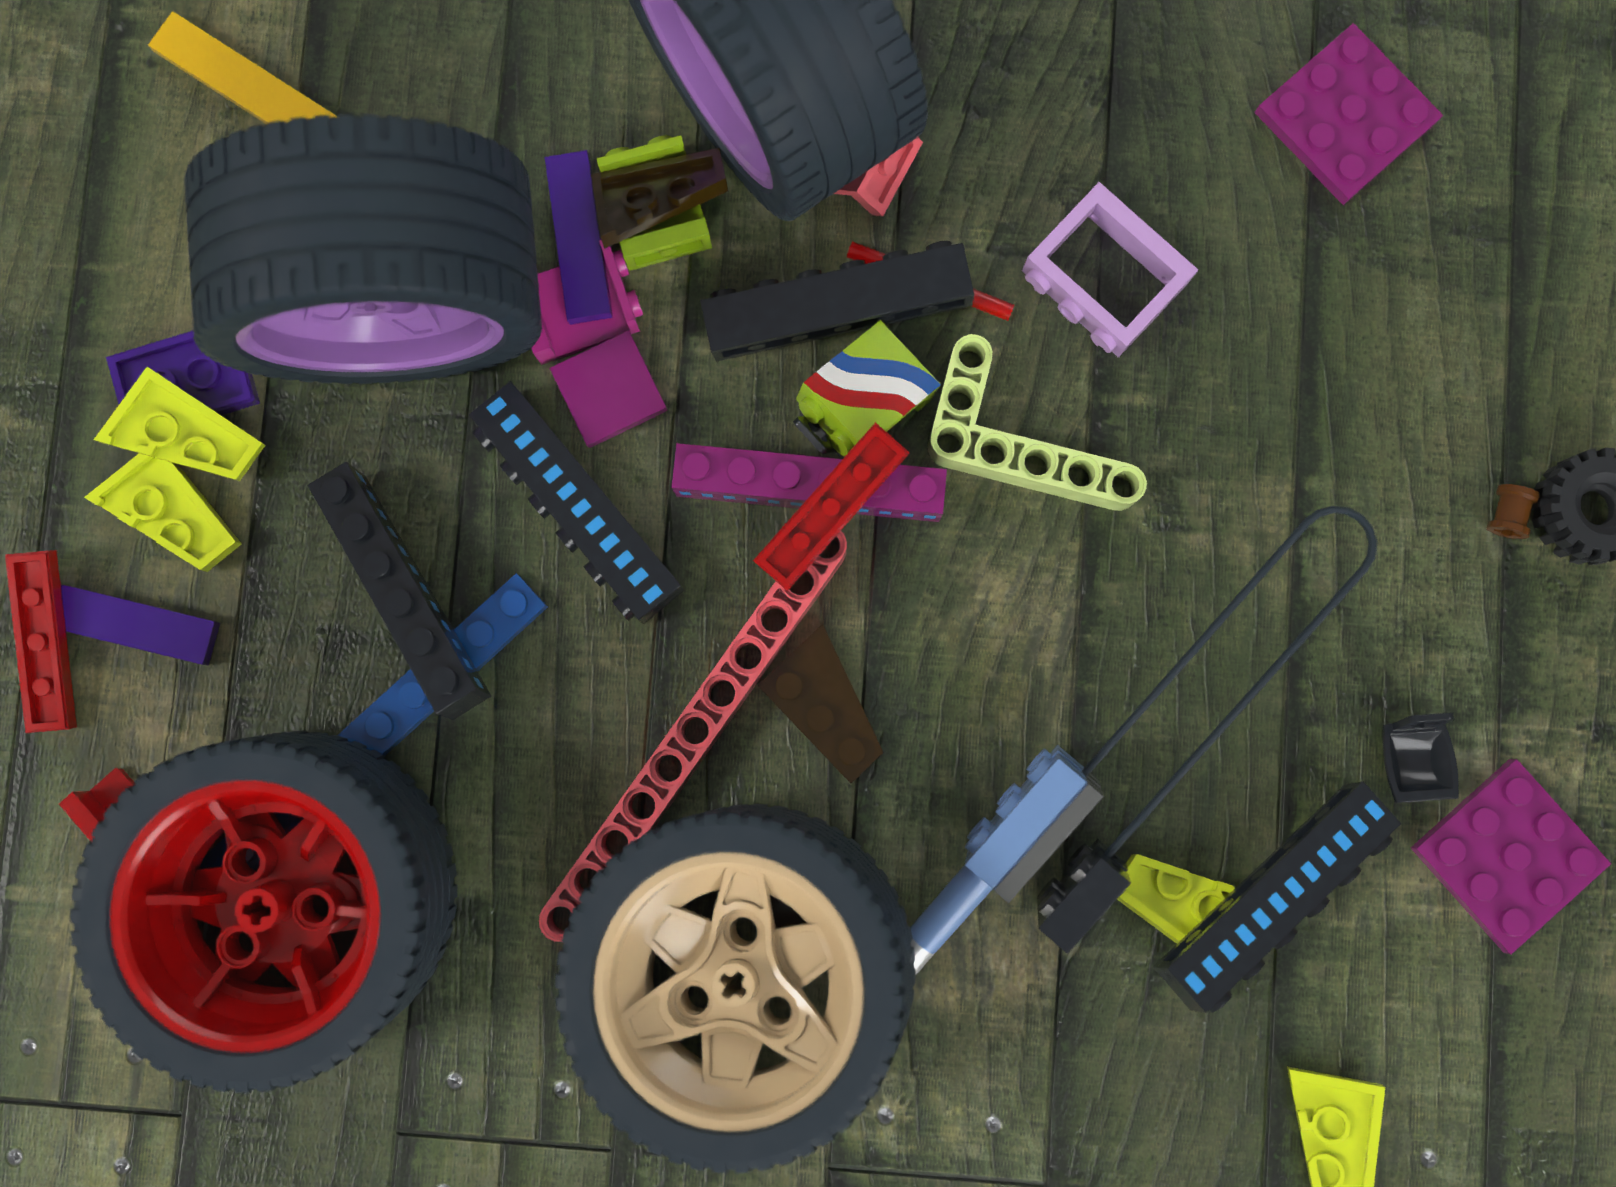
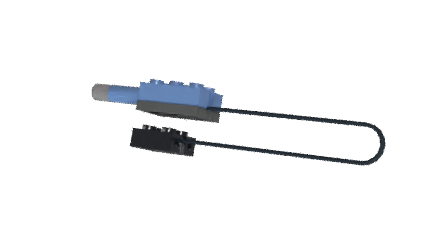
(1062, 793)

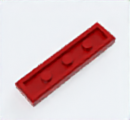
(831, 506)
(40, 641)

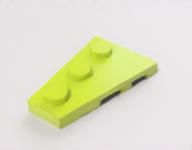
(177, 428)
(167, 508)
(1170, 896)
(1338, 1127)

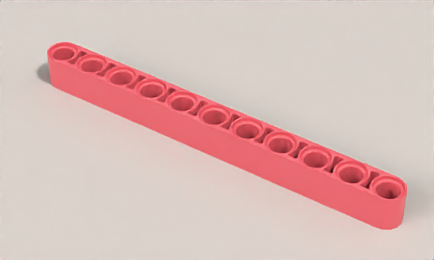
(676, 743)

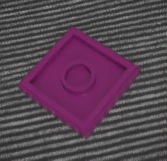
(608, 389)

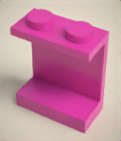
(562, 339)

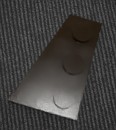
(654, 191)
(823, 705)

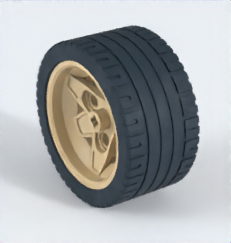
(627, 1033)

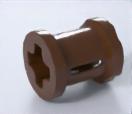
(1513, 511)

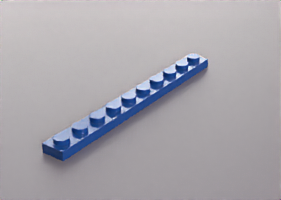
(405, 703)

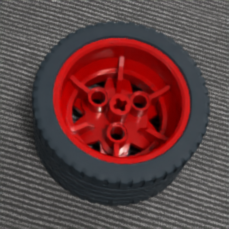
(146, 891)

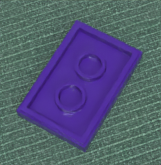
(189, 369)

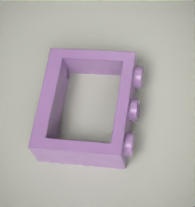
(1137, 240)

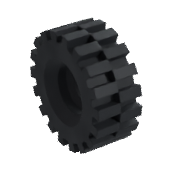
(1562, 510)

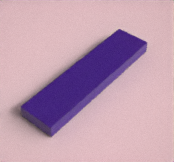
(578, 238)
(138, 625)

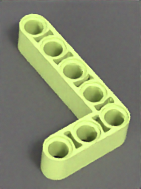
(1017, 448)

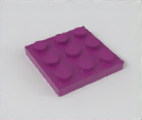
(1348, 113)
(1510, 856)

